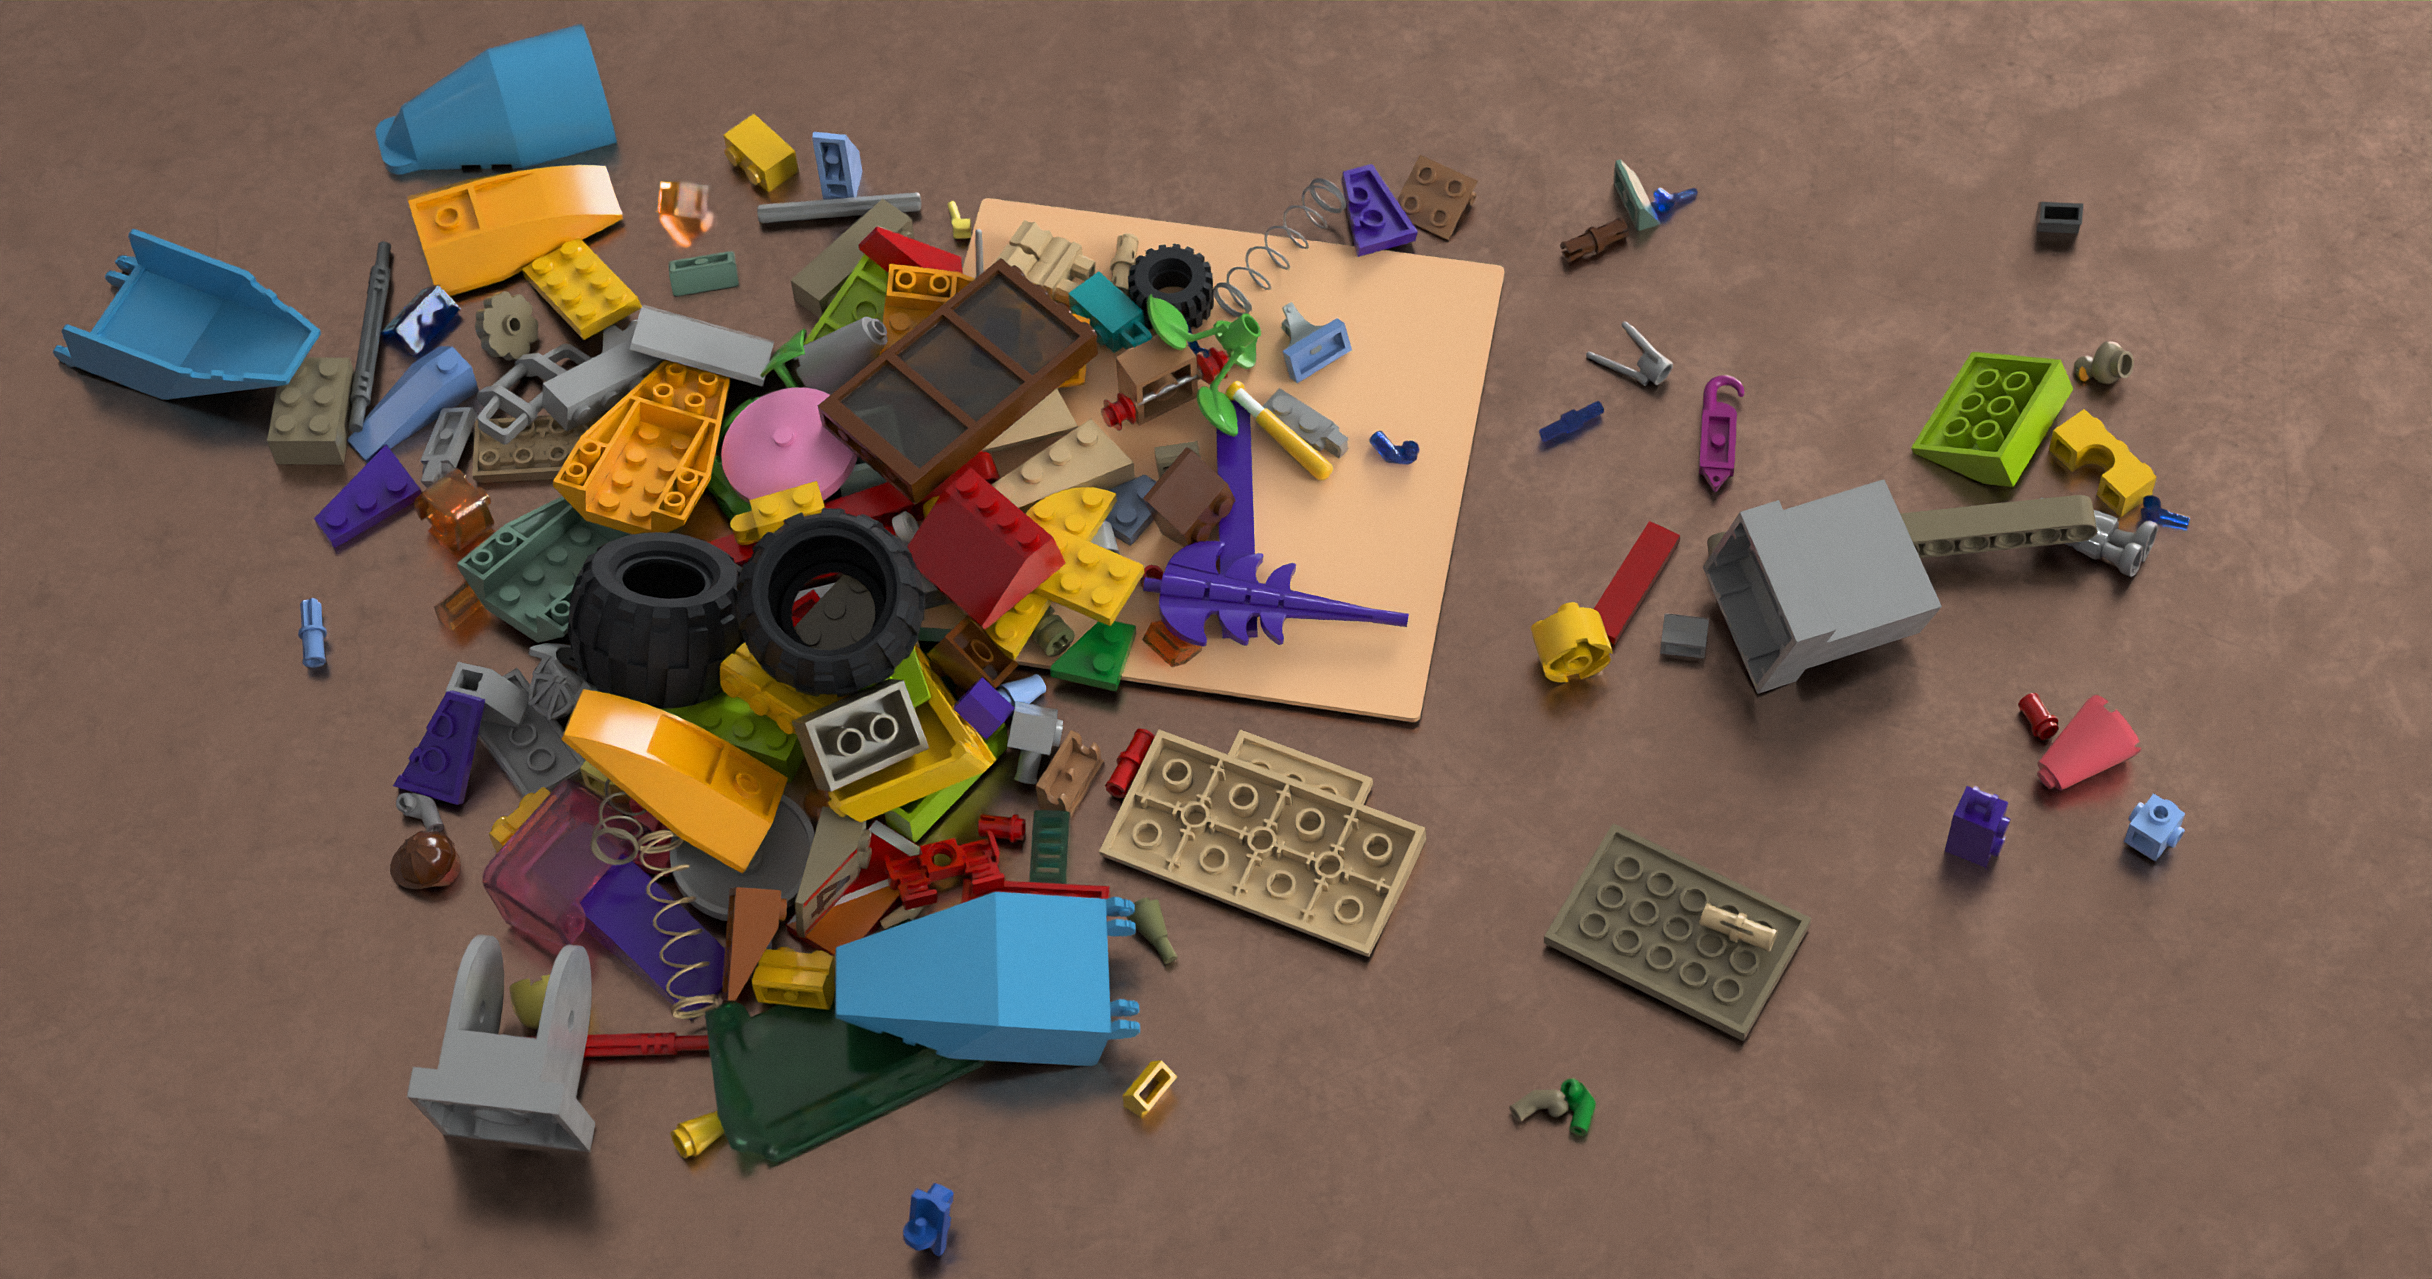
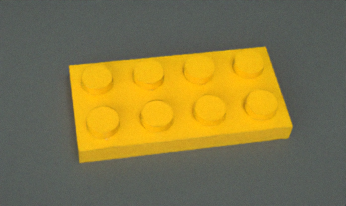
(581, 288)

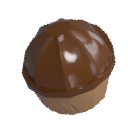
(425, 861)

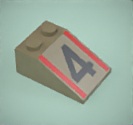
(831, 868)

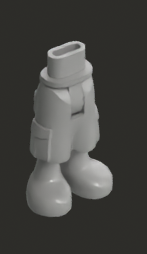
(2129, 546)

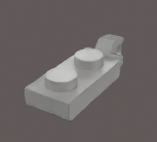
(1307, 423)
(446, 443)

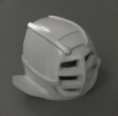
(553, 686)

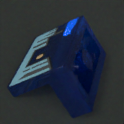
(422, 319)

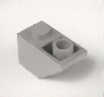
(503, 700)

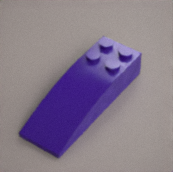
(622, 920)

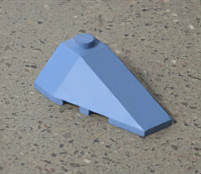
(415, 401)

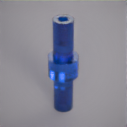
(1571, 421)

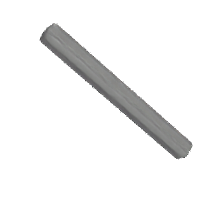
(834, 207)

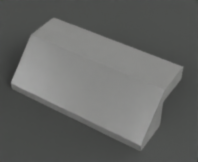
(701, 345)

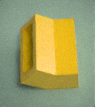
(1156, 1070)

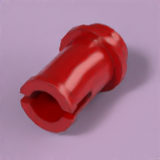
(2042, 722)
(1003, 827)

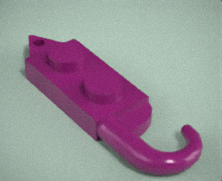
(1718, 433)

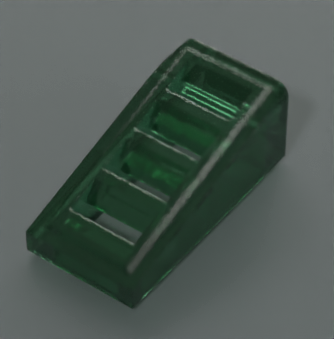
(1050, 826)

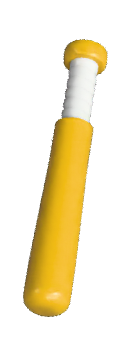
(1287, 438)

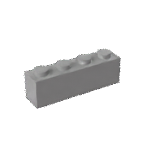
(596, 385)

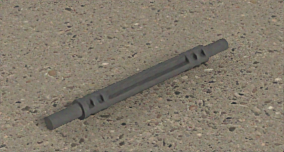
(370, 336)

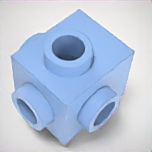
(2155, 826)

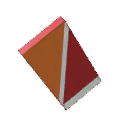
(867, 901)

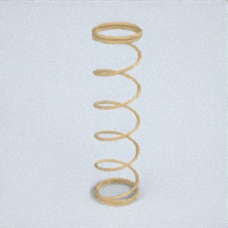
(685, 1001)

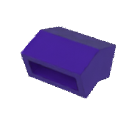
(983, 708)

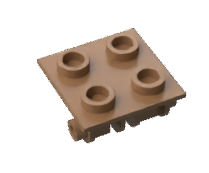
(1436, 196)

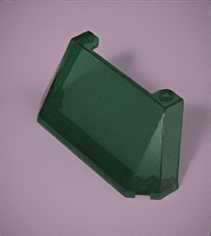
(810, 1076)

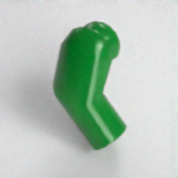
(1581, 1104)

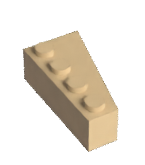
(1044, 421)
(1075, 461)

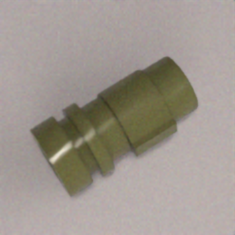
(1053, 634)

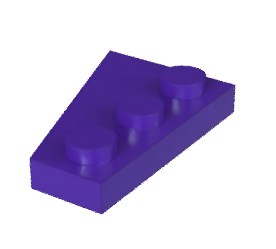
(1374, 212)
(368, 499)
(446, 752)

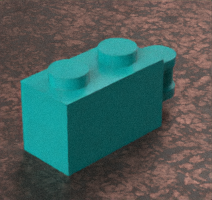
(1111, 313)

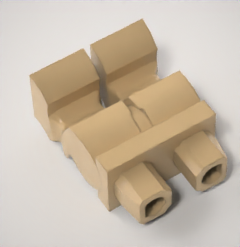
(1051, 260)

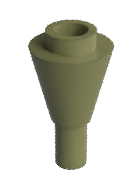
(1151, 925)

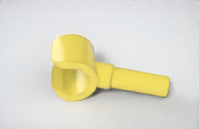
(960, 226)

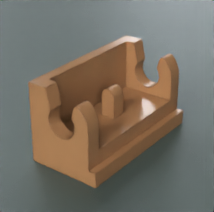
(1069, 775)

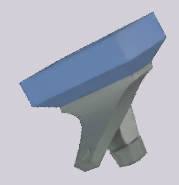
(1311, 345)

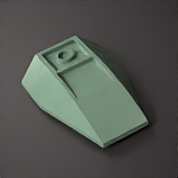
(532, 566)

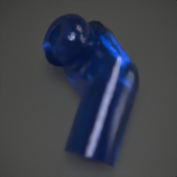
(1393, 453)

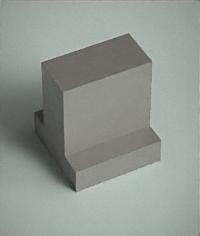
(1818, 582)

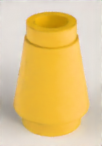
(696, 1134)

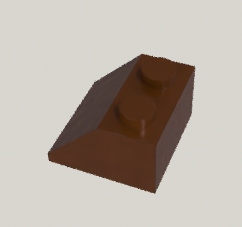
(1189, 500)

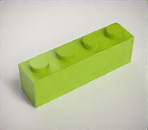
(919, 815)

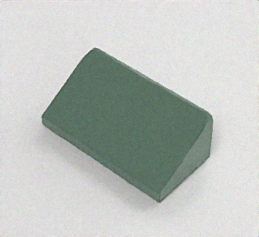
(1634, 197)
(703, 273)

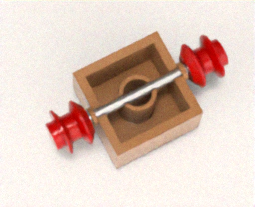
(1158, 379)

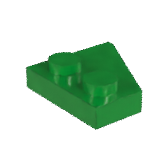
(1097, 656)

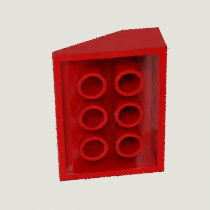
(982, 549)

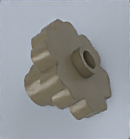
(506, 325)

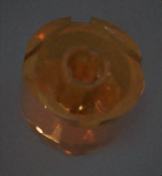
(455, 511)

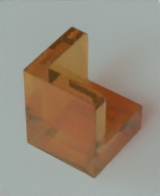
(683, 199)

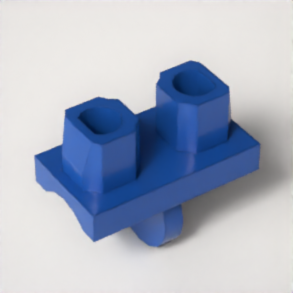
(929, 1219)

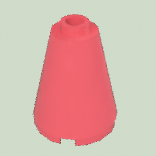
(2088, 746)

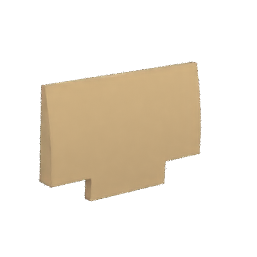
(1267, 836)

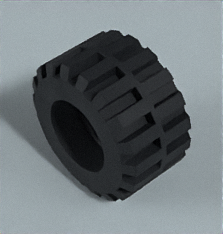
(1173, 269)

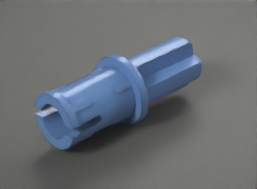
(312, 633)

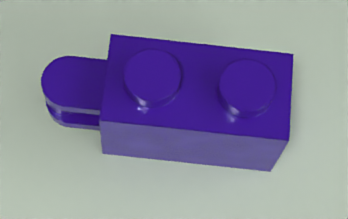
(1978, 826)

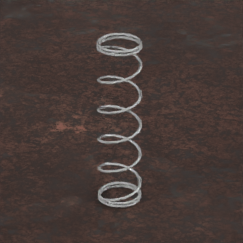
(1246, 304)

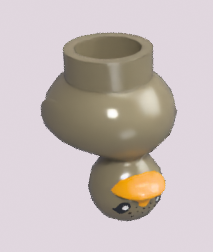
(2107, 365)

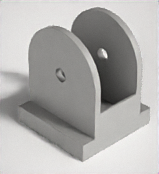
(505, 1083)

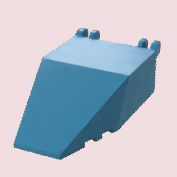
(189, 327)
(993, 979)

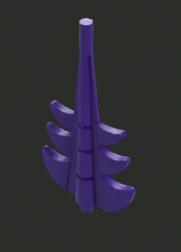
(1195, 591)

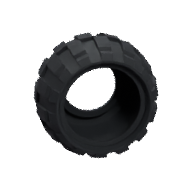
(817, 547)
(655, 618)

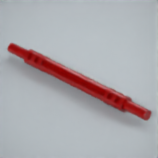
(641, 1044)

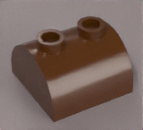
(968, 656)

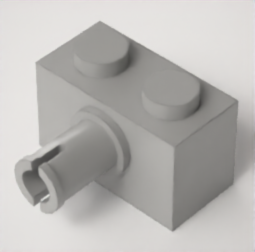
(1034, 732)

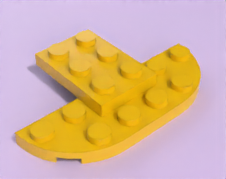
(1091, 580)

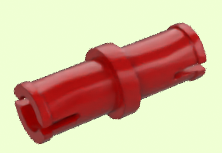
(1129, 763)

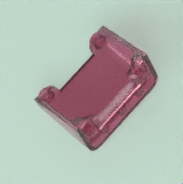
(550, 862)

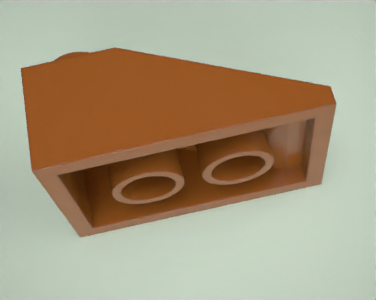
(750, 927)

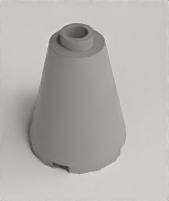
(841, 354)

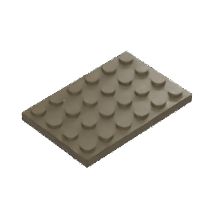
(1640, 920)

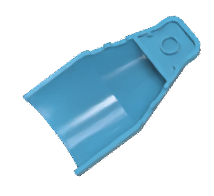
(504, 107)

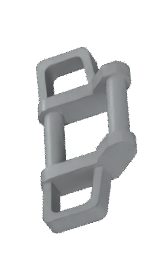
(500, 397)

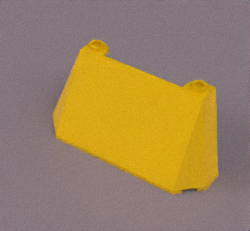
(952, 756)

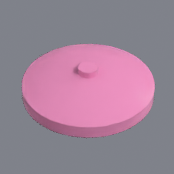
(783, 446)

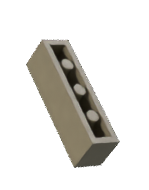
(825, 275)

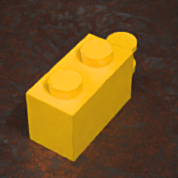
(771, 510)

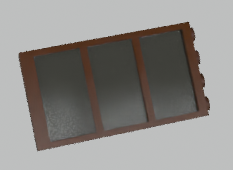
(958, 380)

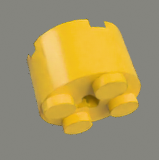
(1572, 643)

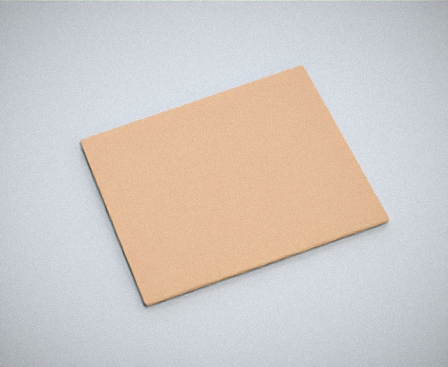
(1363, 534)

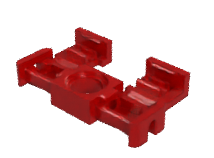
(916, 872)

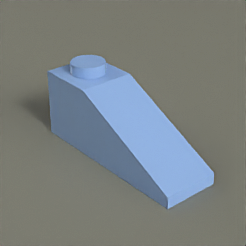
(837, 165)

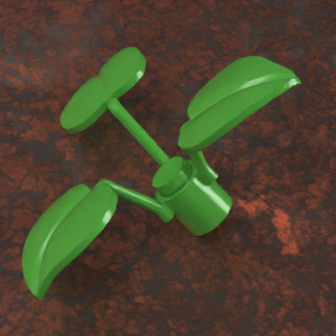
(1237, 339)
(786, 352)

